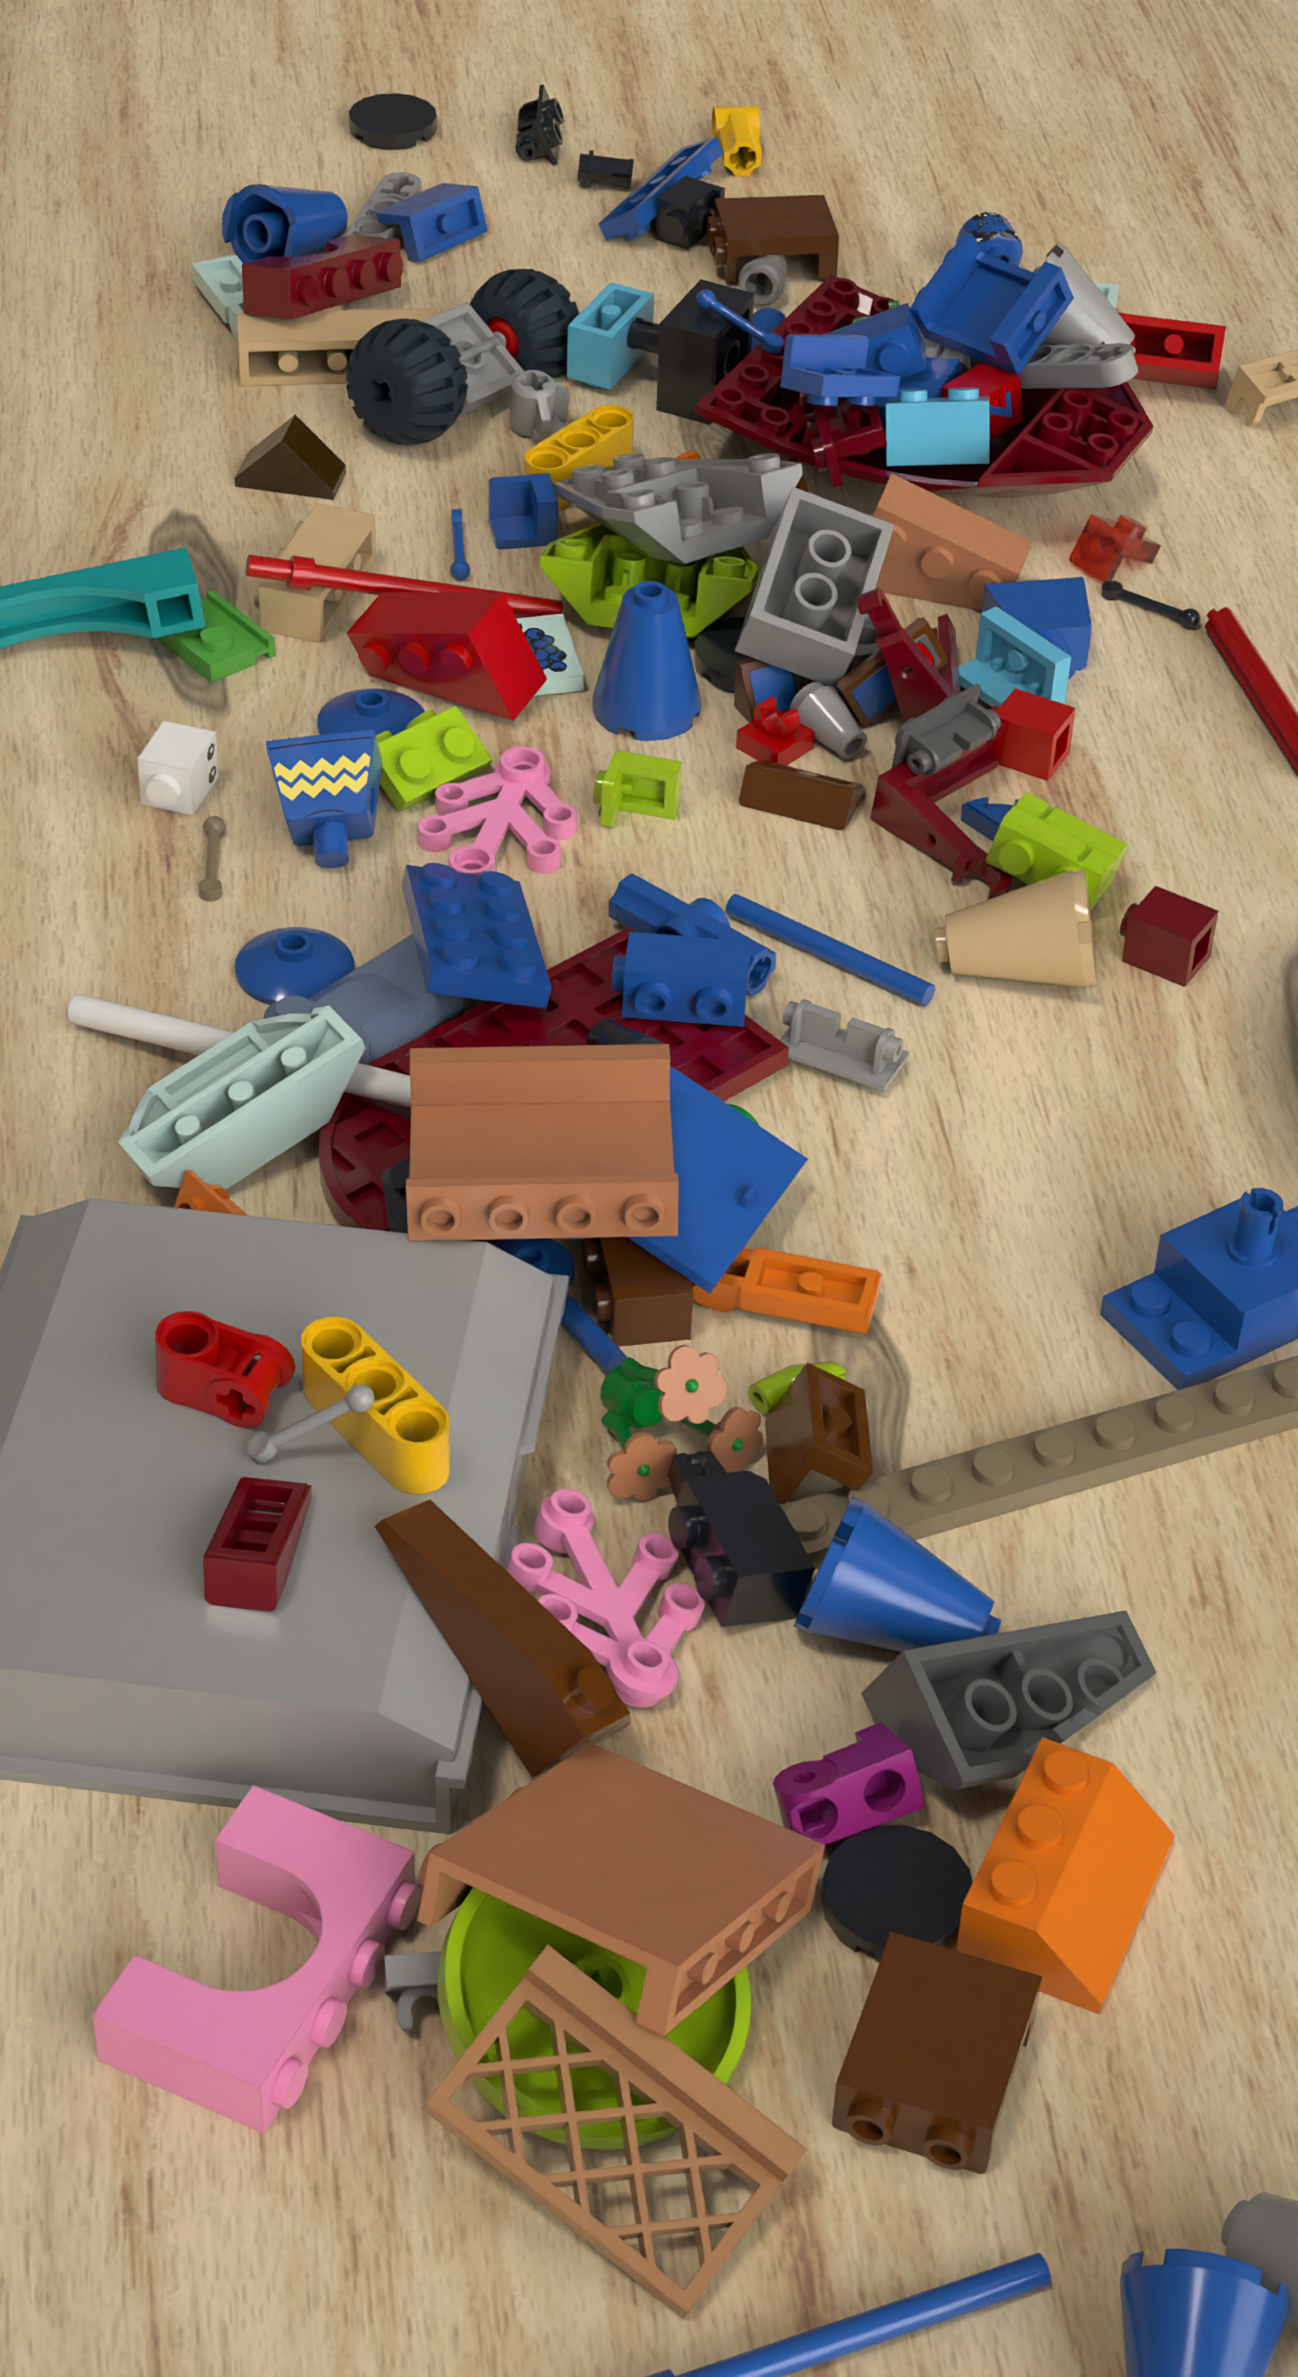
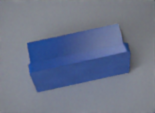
(437, 219)

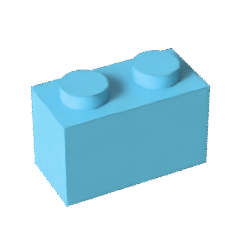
(599, 336)
(938, 429)

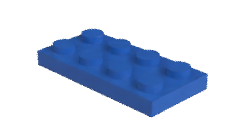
(475, 936)

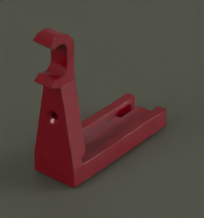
(921, 685)
(908, 810)

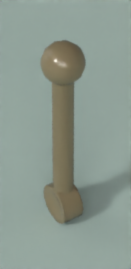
(211, 888)

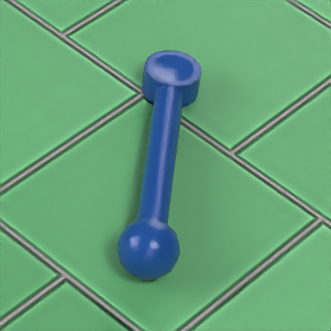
(771, 342)
(459, 568)

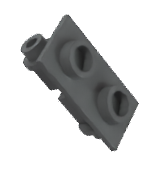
(943, 731)

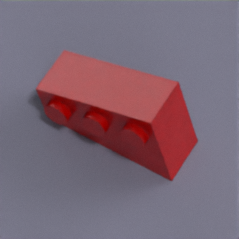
(450, 648)

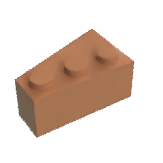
(943, 549)

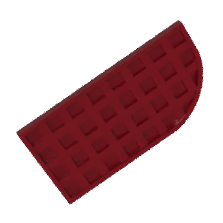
(375, 1135)

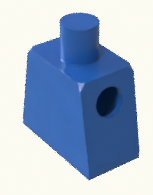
(1050, 608)

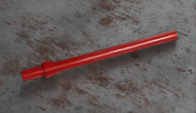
(304, 573)

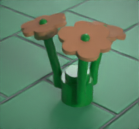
(681, 1393)

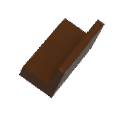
(820, 1428)

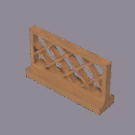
(659, 2076)

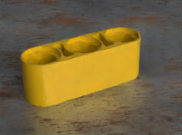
(586, 441)
(404, 1429)

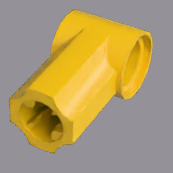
(739, 137)

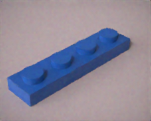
(640, 207)

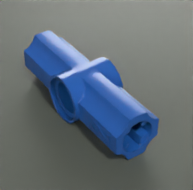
(655, 911)

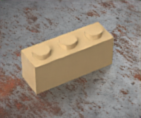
(333, 539)

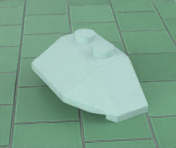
(243, 1099)

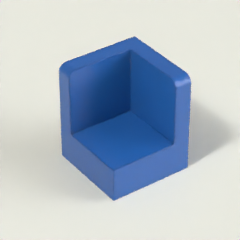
(522, 511)

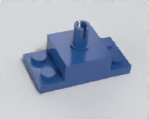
(1216, 1292)

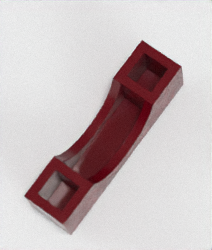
(307, 284)

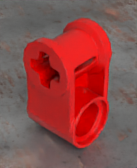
(215, 1367)

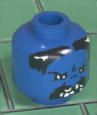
(994, 236)

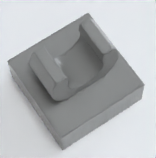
(414, 1976)

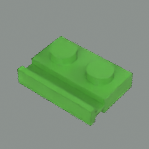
(225, 644)

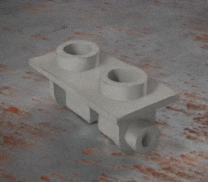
(858, 1054)

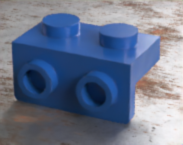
(834, 368)

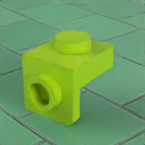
(638, 786)

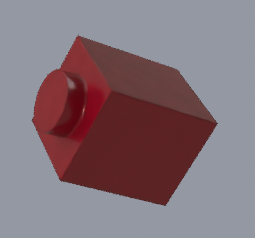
(1168, 935)

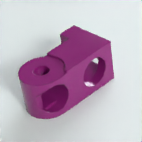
(850, 1787)

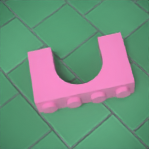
(253, 2047)

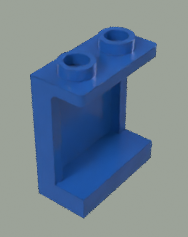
(990, 306)

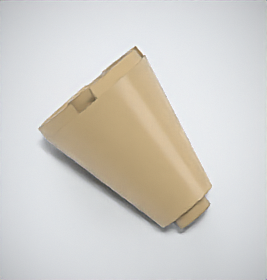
(1025, 934)

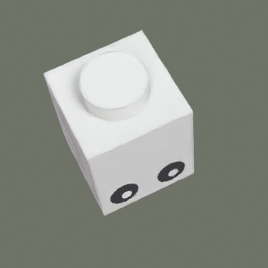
(178, 768)

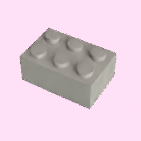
(809, 585)

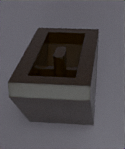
(292, 463)

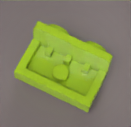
(429, 754)

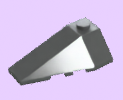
(988, 1700)

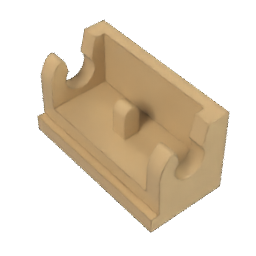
(1264, 384)

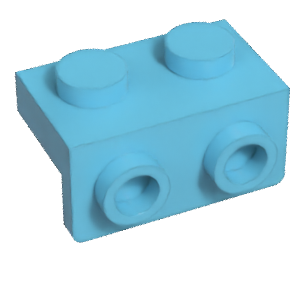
(1013, 658)

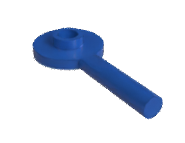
(556, 1259)

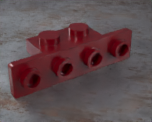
(841, 433)

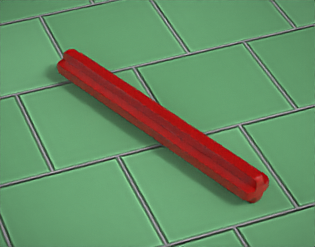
(1256, 679)

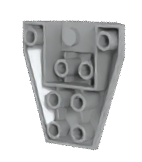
(684, 505)

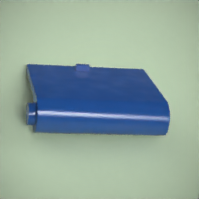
(727, 1182)

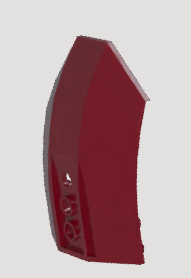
(1060, 446)

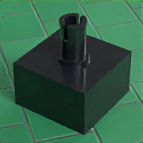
(694, 347)

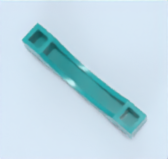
(132, 596)

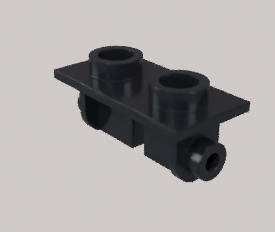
(539, 128)

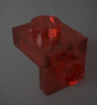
(1108, 541)

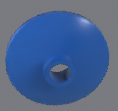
(367, 710)
(291, 963)

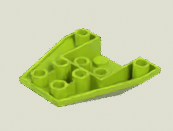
(599, 566)

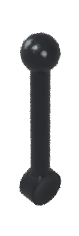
(1114, 590)

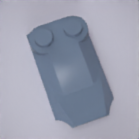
(381, 1001)

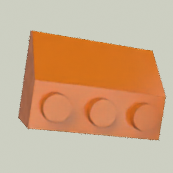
(1066, 1876)

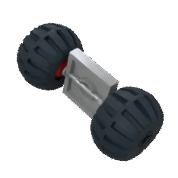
(422, 375)

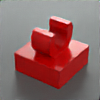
(775, 735)

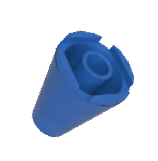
(281, 221)
(647, 668)
(890, 1590)
(1199, 2316)

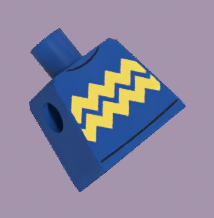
(328, 790)

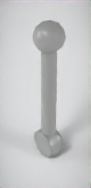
(264, 1446)

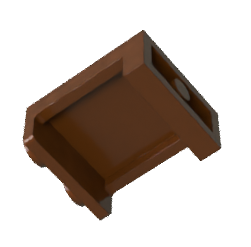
(773, 228)
(935, 2053)

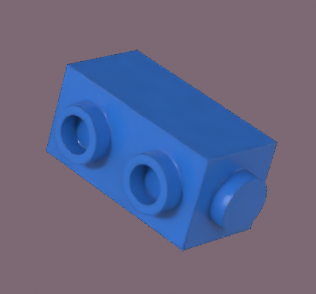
(683, 979)

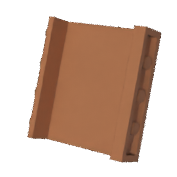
(541, 1143)
(635, 1870)

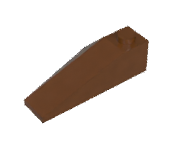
(515, 1652)

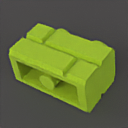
(1047, 841)

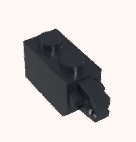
(736, 1542)

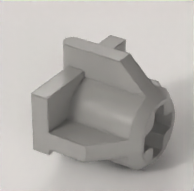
(537, 405)

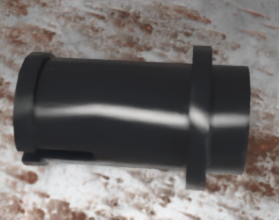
(605, 170)

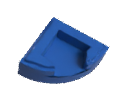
(983, 816)

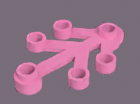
(517, 775)
(636, 1666)

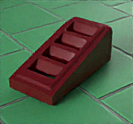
(255, 1550)

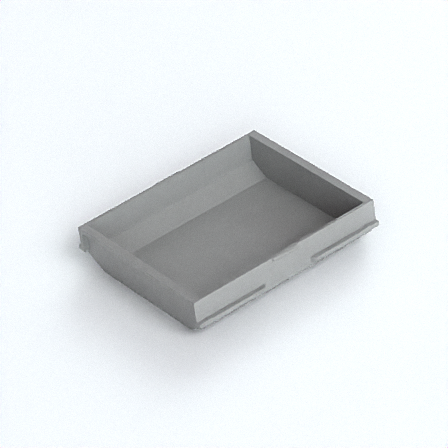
(114, 1493)

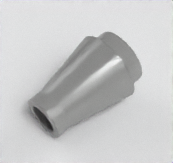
(764, 278)
(828, 716)

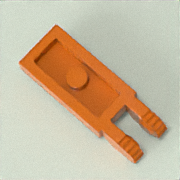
(796, 1289)

